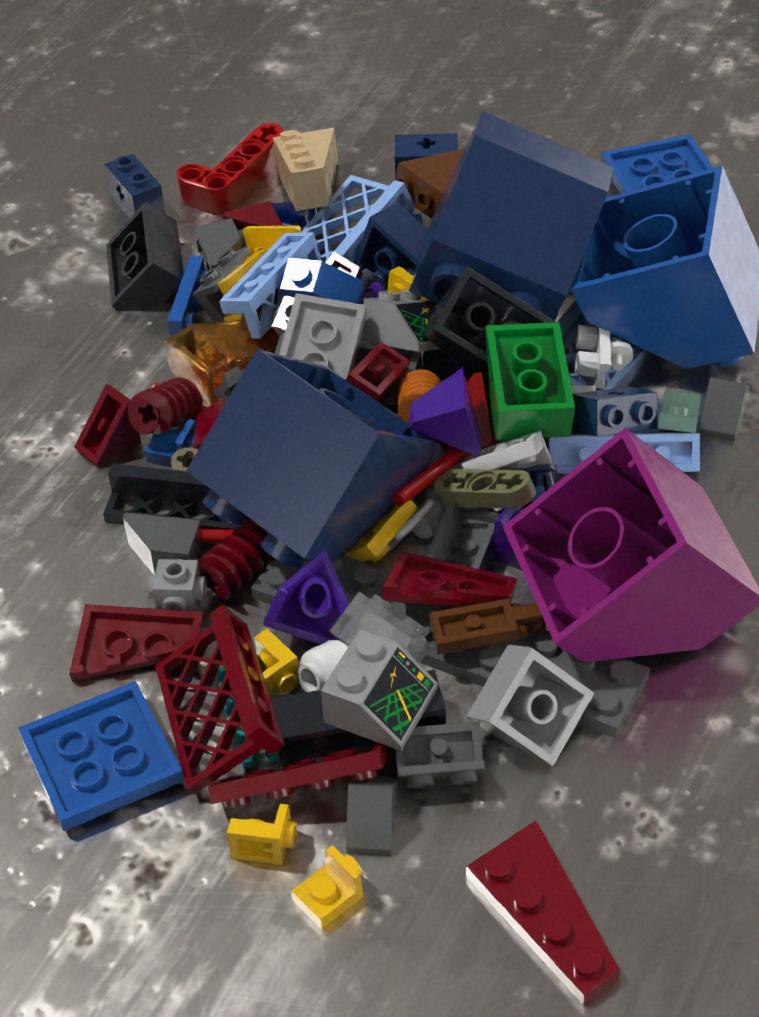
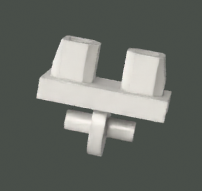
(603, 354)

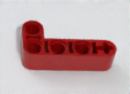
(234, 177)

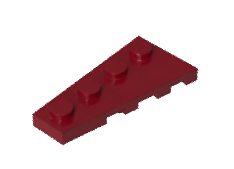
(237, 789)
(542, 905)

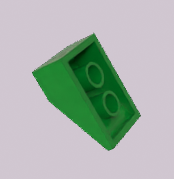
(529, 380)

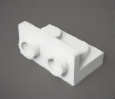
(511, 454)

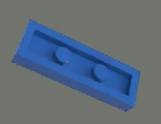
(185, 304)

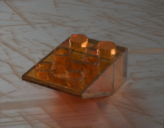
(210, 350)

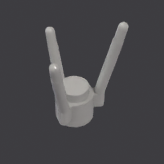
(422, 523)

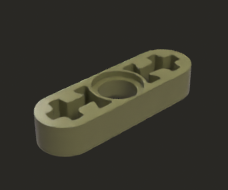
(485, 488)

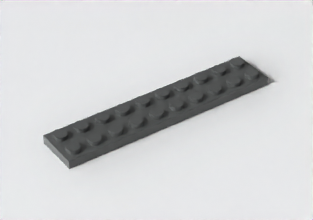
(613, 681)

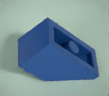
(321, 281)

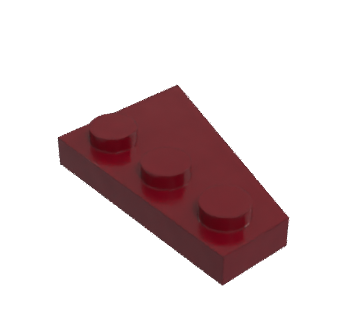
(444, 583)
(129, 638)

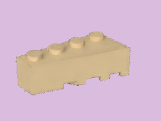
(307, 166)

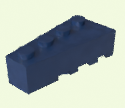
(391, 241)

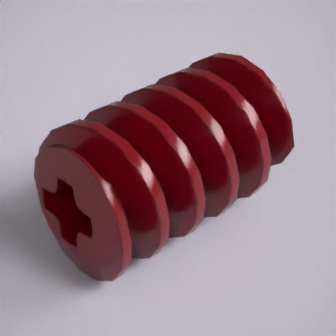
(164, 406)
(235, 560)

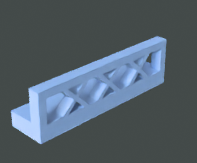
(260, 282)
(677, 447)

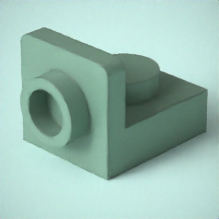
(680, 411)

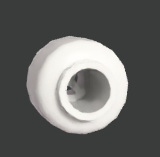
(319, 663)

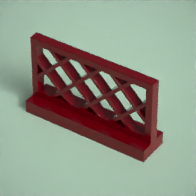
(242, 683)

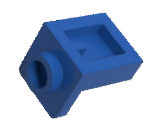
(164, 445)

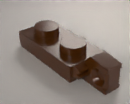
(484, 625)

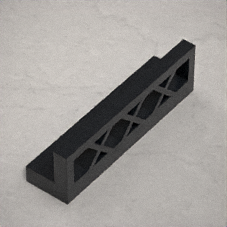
(157, 488)

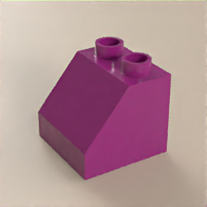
(630, 557)

